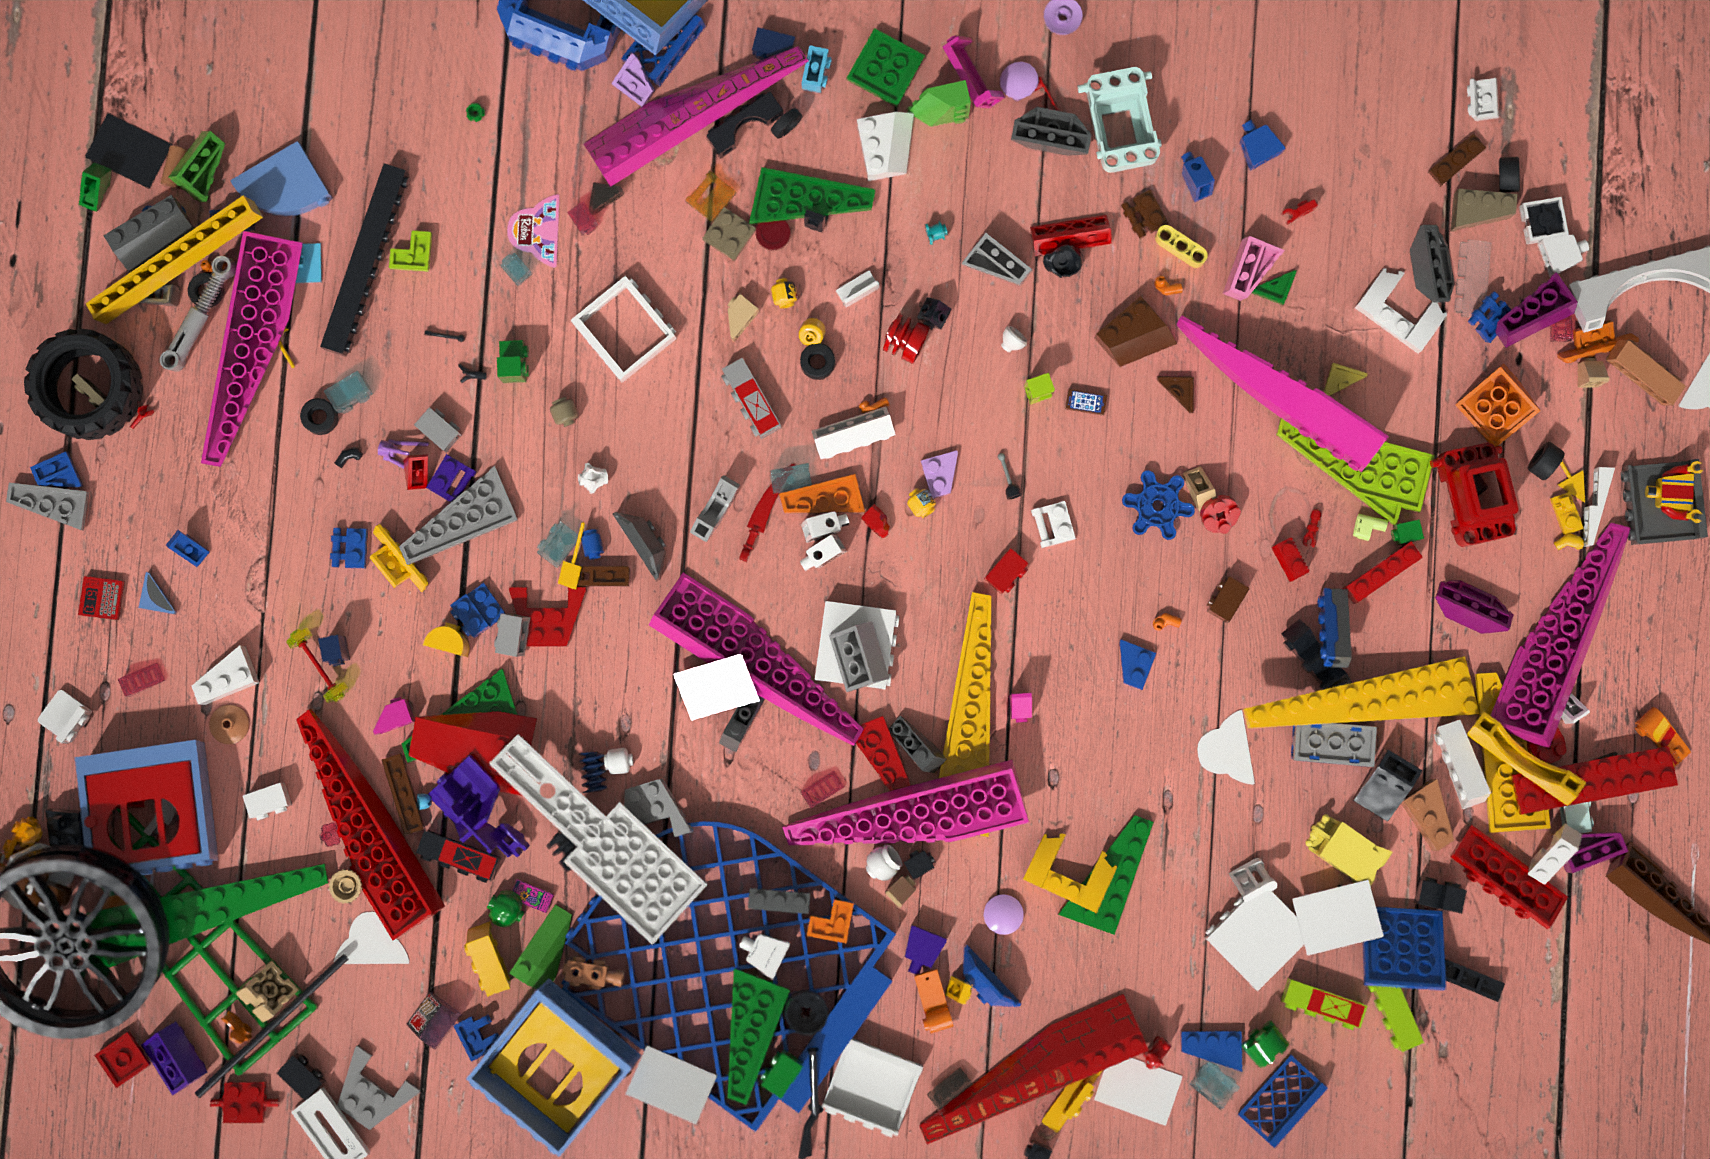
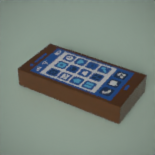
(1086, 402)

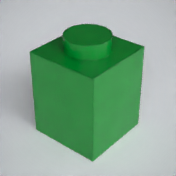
(1407, 532)

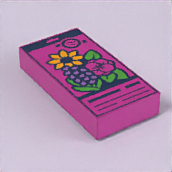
(533, 896)

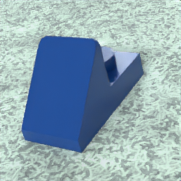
(187, 548)

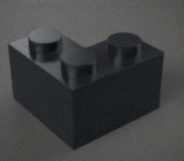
(1445, 897)

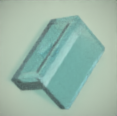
(790, 478)

